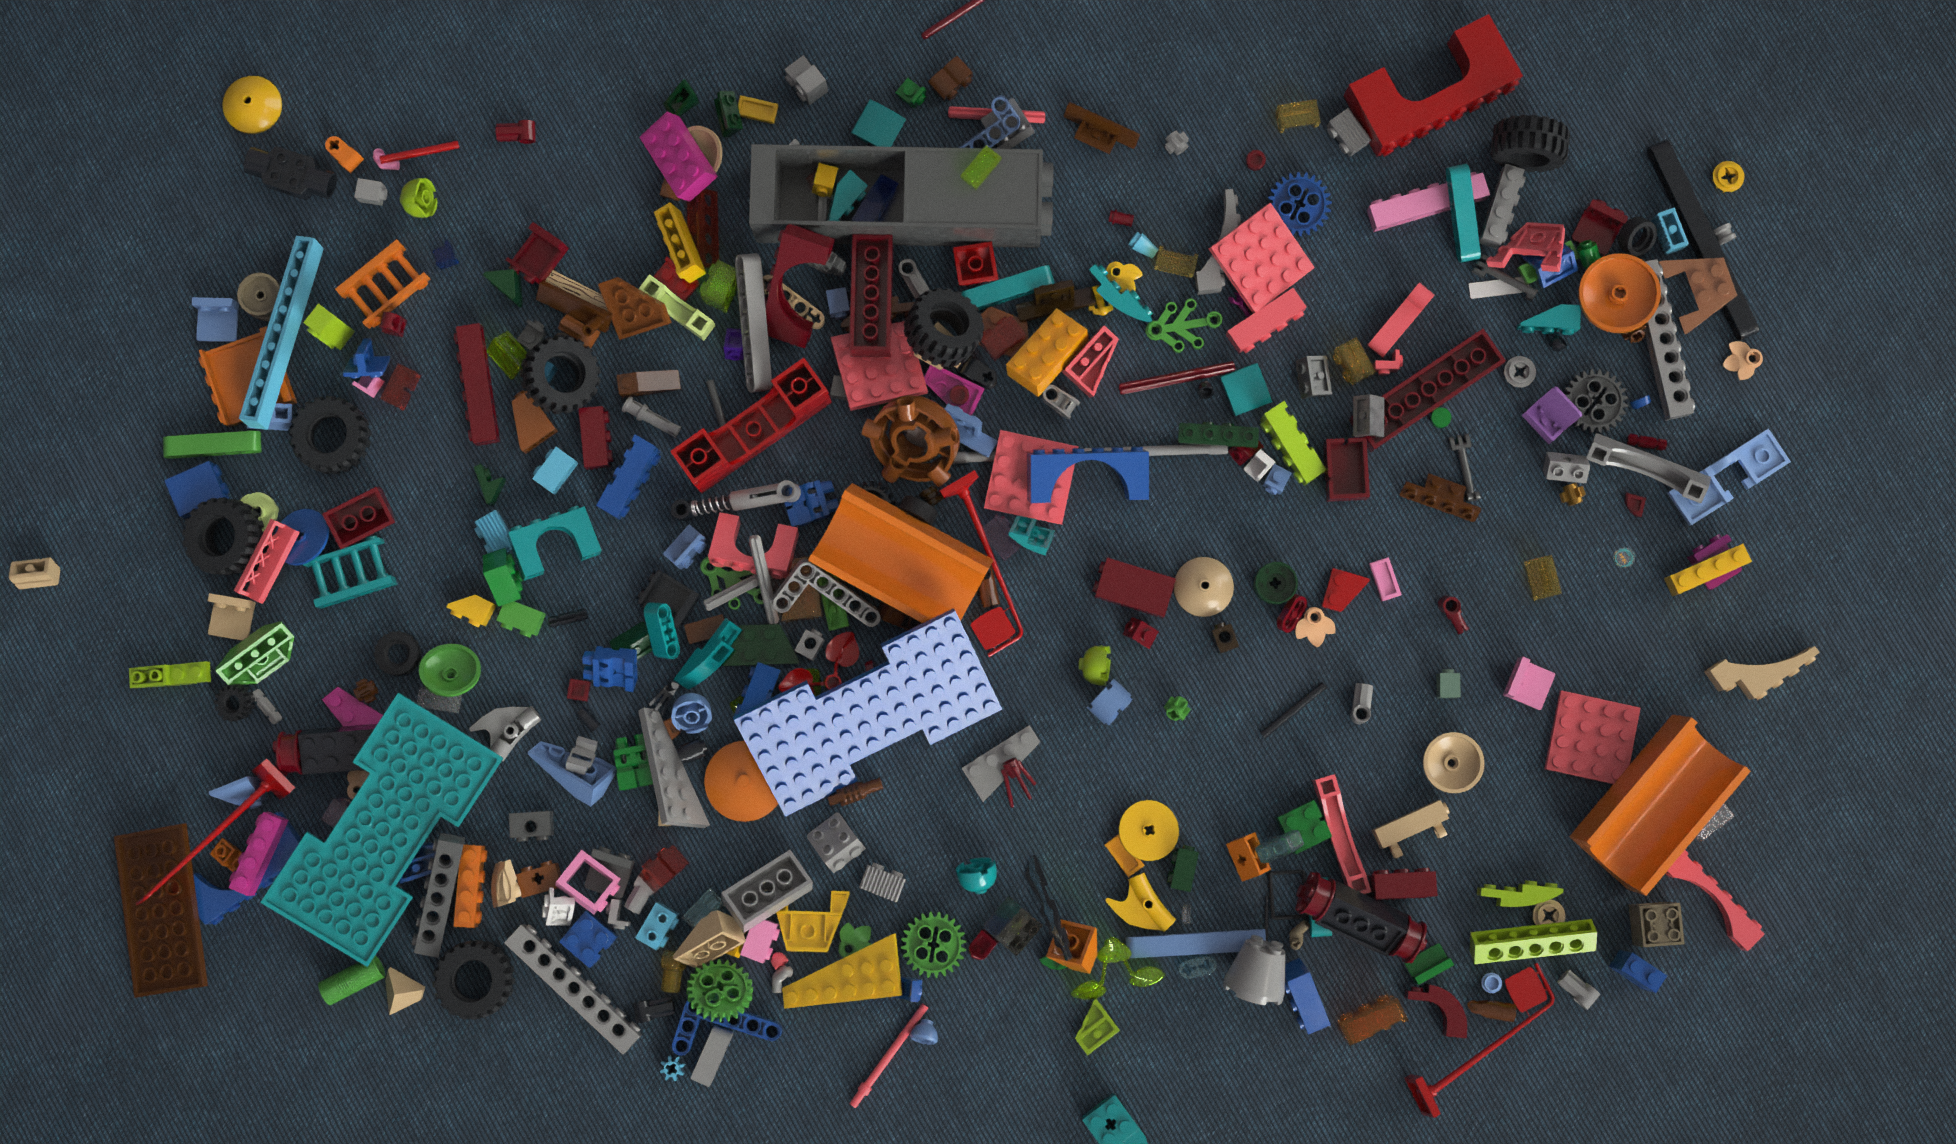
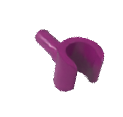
(1239, 301)

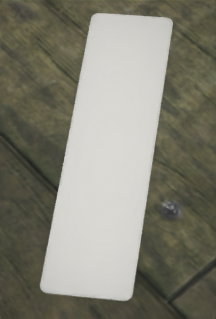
(1492, 288)

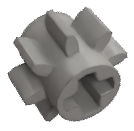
(1176, 142)

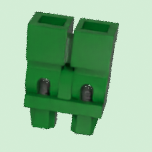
(633, 756)

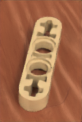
(795, 299)

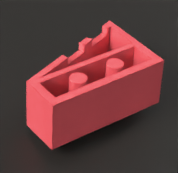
(1091, 361)

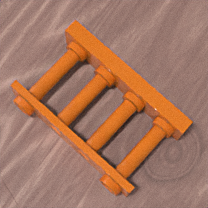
(365, 275)

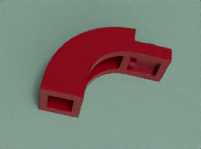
(1453, 1013)

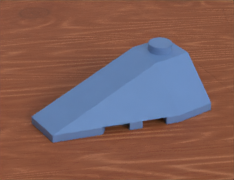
(586, 787)

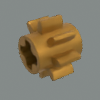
(1572, 494)

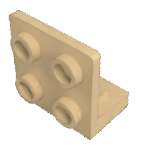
(231, 617)

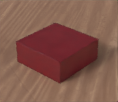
(578, 690)

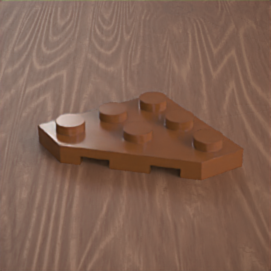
(632, 308)

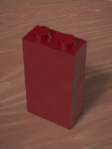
(1134, 587)

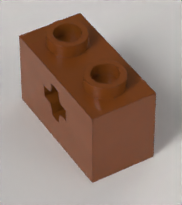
(528, 883)

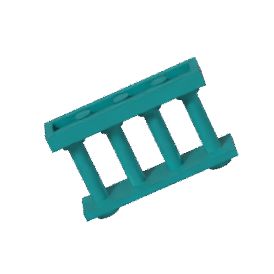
(364, 586)

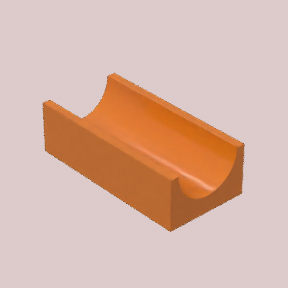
(899, 557)
(1658, 805)

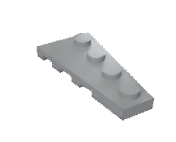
(985, 770)

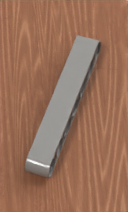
(753, 322)

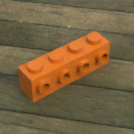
(469, 886)

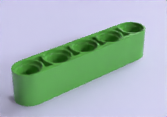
(212, 444)

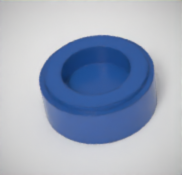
(1642, 401)

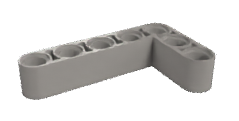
(827, 590)

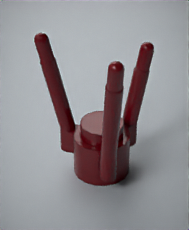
(1012, 768)

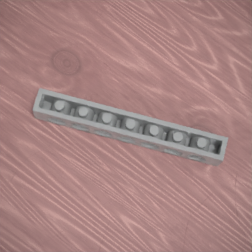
(1671, 408)
(517, 944)

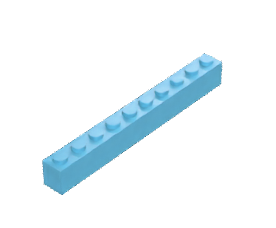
(281, 333)

